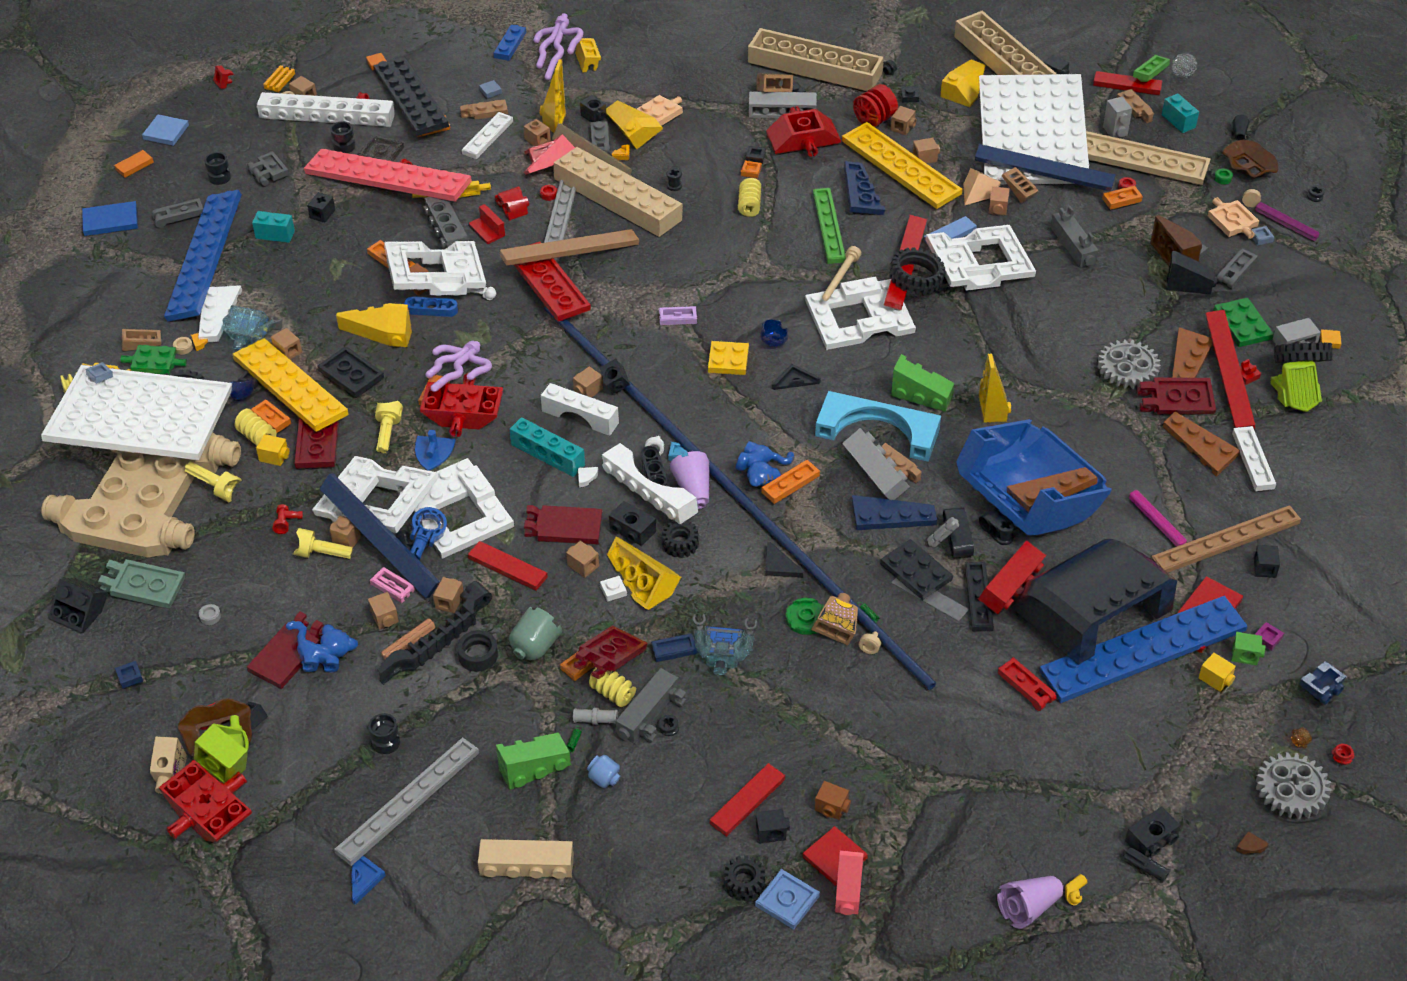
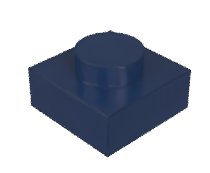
(129, 674)

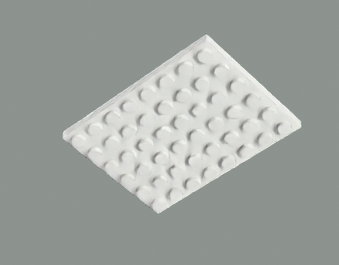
(1034, 118)
(139, 413)

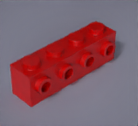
(1012, 577)

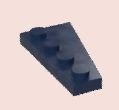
(860, 191)
(887, 513)

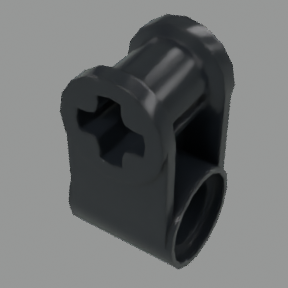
(997, 526)

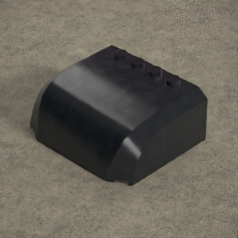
(1090, 589)

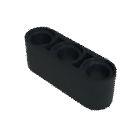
(653, 465)
(960, 540)

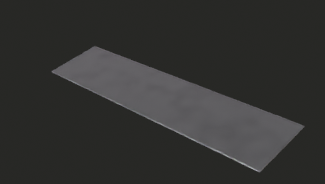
(940, 602)

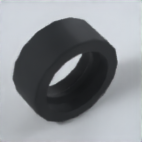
(474, 638)

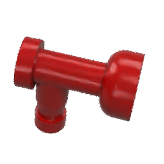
(280, 525)

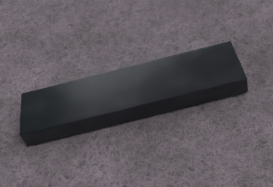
(976, 582)

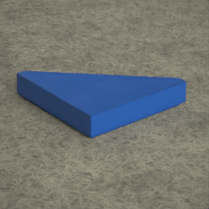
(364, 878)

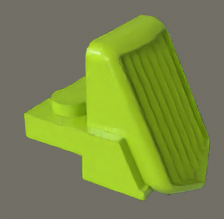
(1298, 385)

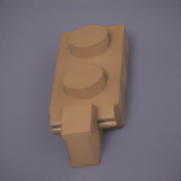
(1138, 106)
(484, 109)
(903, 463)

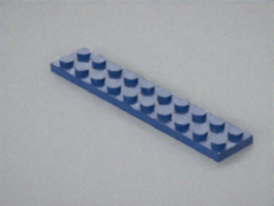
(203, 256)
(1144, 648)

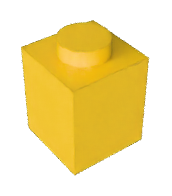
(272, 450)
(1217, 672)

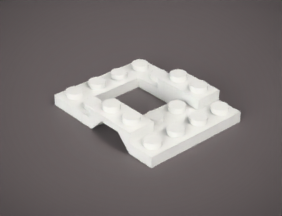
(459, 262)
(964, 270)
(872, 295)
(361, 478)
(453, 485)

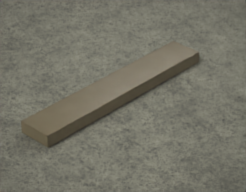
(580, 142)

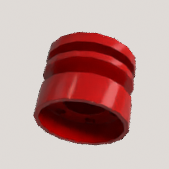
(875, 105)

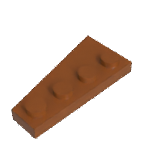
(1190, 353)

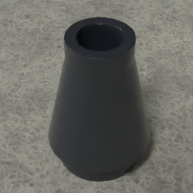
(1240, 126)

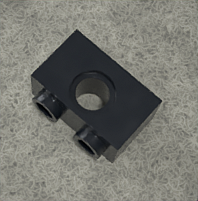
(632, 523)
(1159, 822)

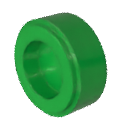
(1223, 176)

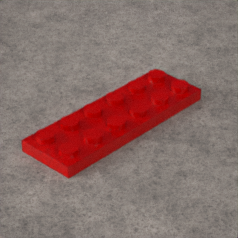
(554, 288)

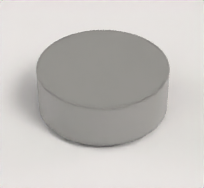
(209, 614)

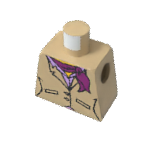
(166, 760)

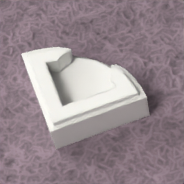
(587, 475)

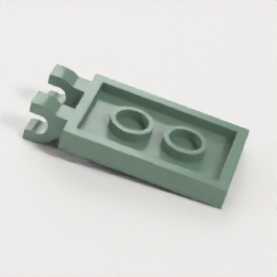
(142, 582)

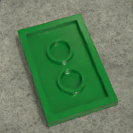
(1245, 322)

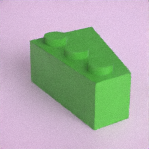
(920, 386)
(532, 759)

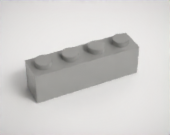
(779, 103)
(876, 465)

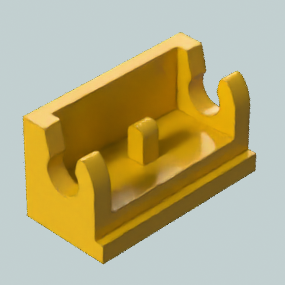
(587, 54)

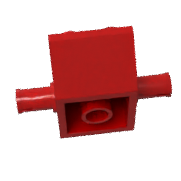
(802, 131)
(461, 405)
(204, 802)

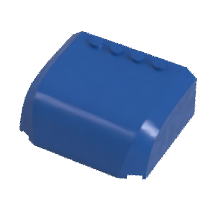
(1021, 453)

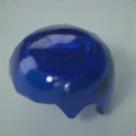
(773, 333)
(242, 390)

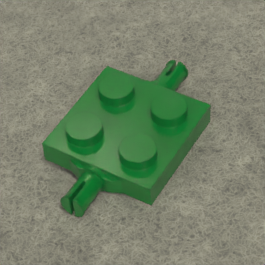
(154, 359)

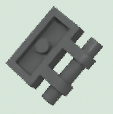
(272, 168)

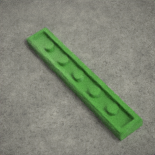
(829, 226)

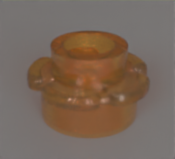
(1301, 737)

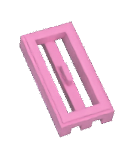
(389, 586)

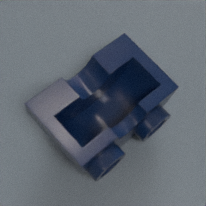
(1323, 682)

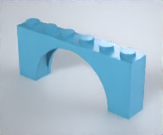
(842, 410)

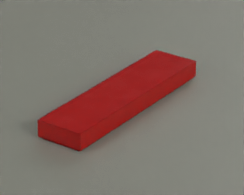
(1125, 82)
(507, 565)
(747, 799)

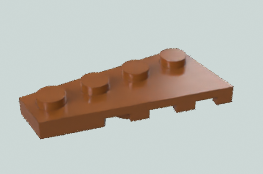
(1207, 446)
(1066, 483)

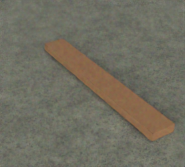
(569, 247)
(1227, 539)

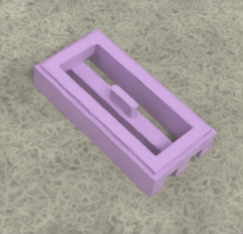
(678, 315)

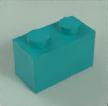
(1180, 113)
(273, 226)

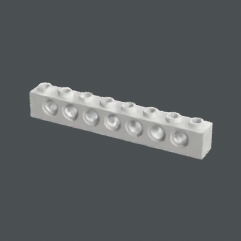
(325, 109)

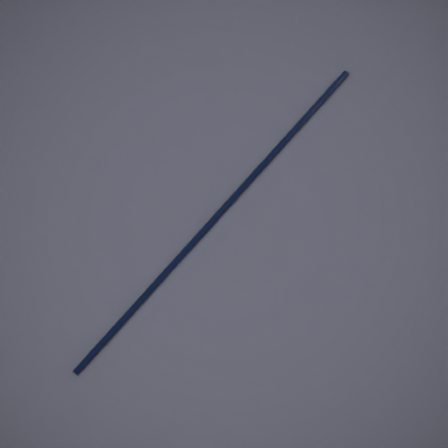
(768, 524)

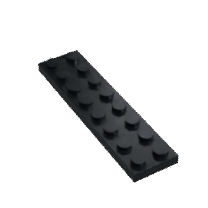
(411, 96)

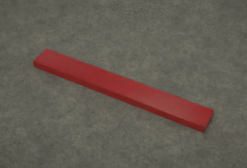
(912, 238)
(1230, 369)

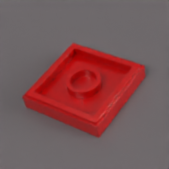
(825, 853)

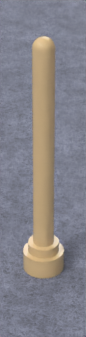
(852, 255)

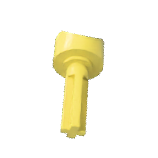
(388, 415)
(222, 484)
(308, 544)

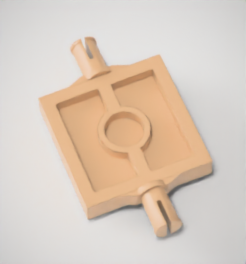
(662, 108)
(1233, 218)

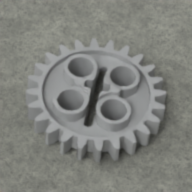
(1128, 363)
(1294, 779)

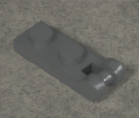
(600, 136)
(177, 212)
(1237, 268)

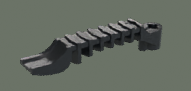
(402, 660)

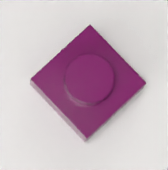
(1270, 635)

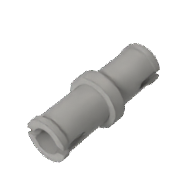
(595, 716)

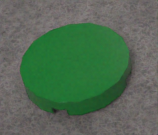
(803, 614)

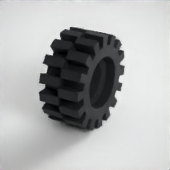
(680, 547)
(744, 889)

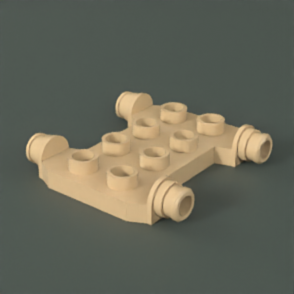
(137, 502)

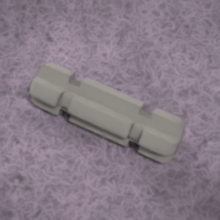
(943, 532)

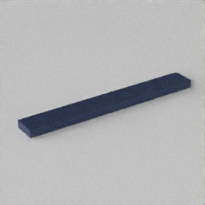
(1045, 167)
(379, 535)

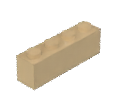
(525, 858)

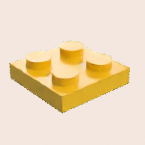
(728, 358)

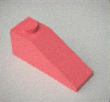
(553, 152)
(849, 882)

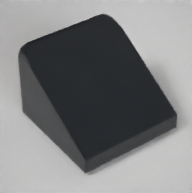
(258, 714)

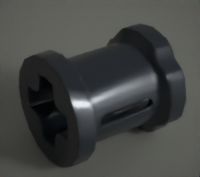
(674, 179)

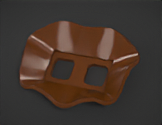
(1254, 154)
(207, 715)

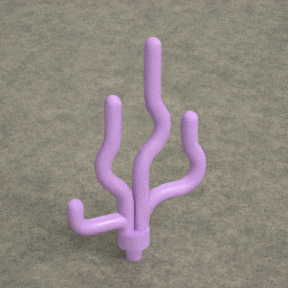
(556, 36)
(459, 356)

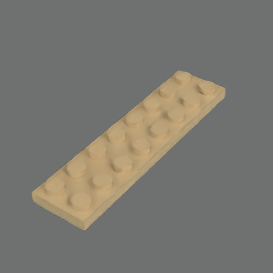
(1147, 158)

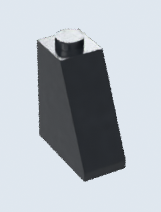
(1189, 275)

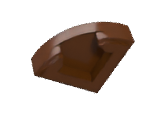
(1251, 844)

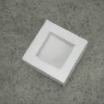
(613, 588)

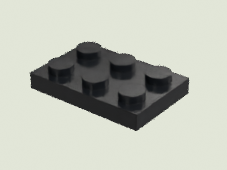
(350, 371)
(916, 569)

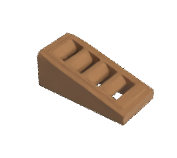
(1030, 189)
(133, 337)

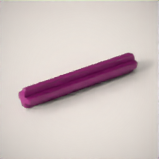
(1287, 221)

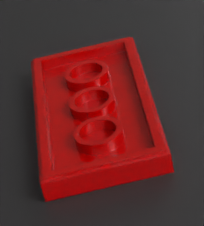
(1210, 590)

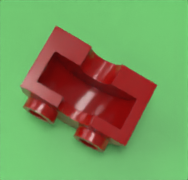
(513, 203)

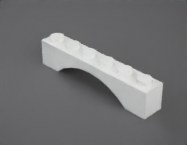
(674, 502)

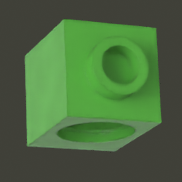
(1247, 648)

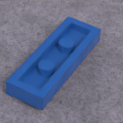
(510, 42)

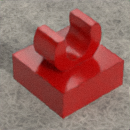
(221, 76)
(1249, 372)

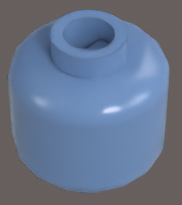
(603, 771)

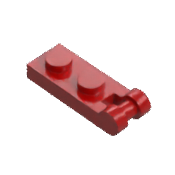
(1027, 684)

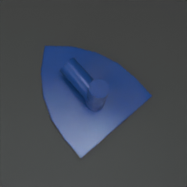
(433, 450)

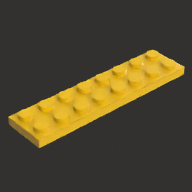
(902, 165)
(290, 384)

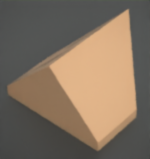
(978, 187)

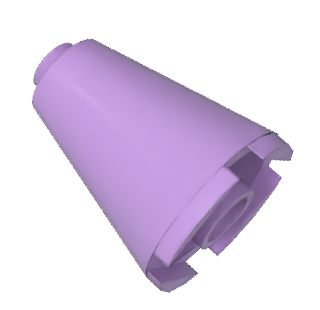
(693, 475)
(1028, 899)

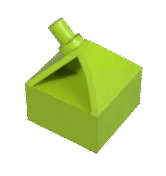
(223, 750)

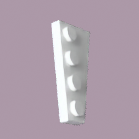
(215, 309)

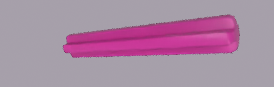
(1157, 518)

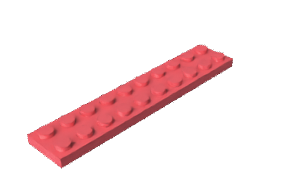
(388, 174)

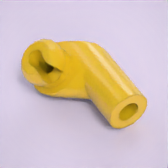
(1072, 889)

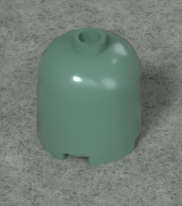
(534, 634)

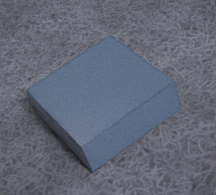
(490, 89)
(1262, 235)
(99, 373)

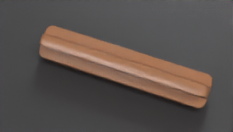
(412, 636)

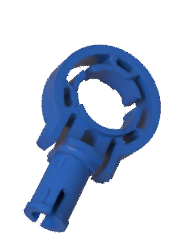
(423, 535)

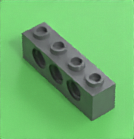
(444, 221)

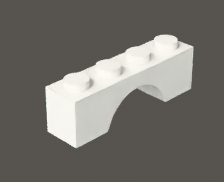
(599, 414)

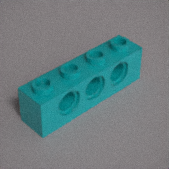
(547, 447)

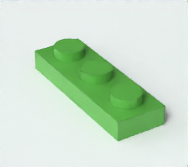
(1151, 68)

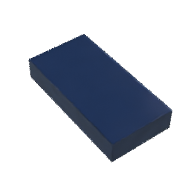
(674, 647)

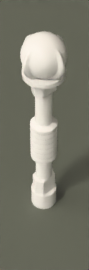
(488, 293)

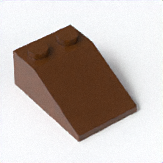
(1172, 237)

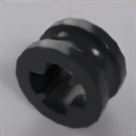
(1316, 193)
(668, 731)

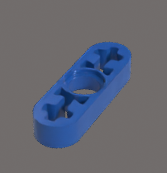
(444, 303)

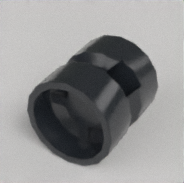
(343, 137)
(217, 168)
(384, 733)

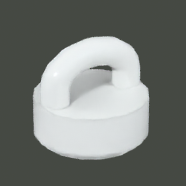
(657, 442)

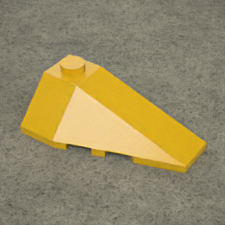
(963, 83)
(553, 109)
(633, 123)
(384, 324)
(992, 394)
(643, 575)

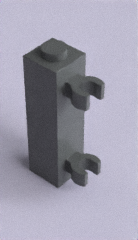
(1074, 238)
(647, 705)

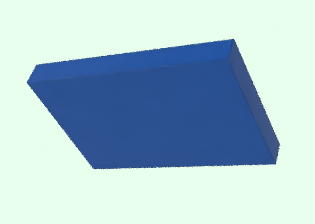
(110, 218)

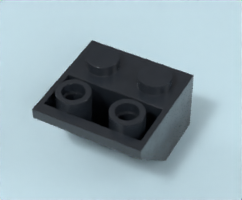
(77, 603)

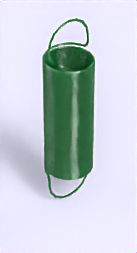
(869, 612)
(574, 739)

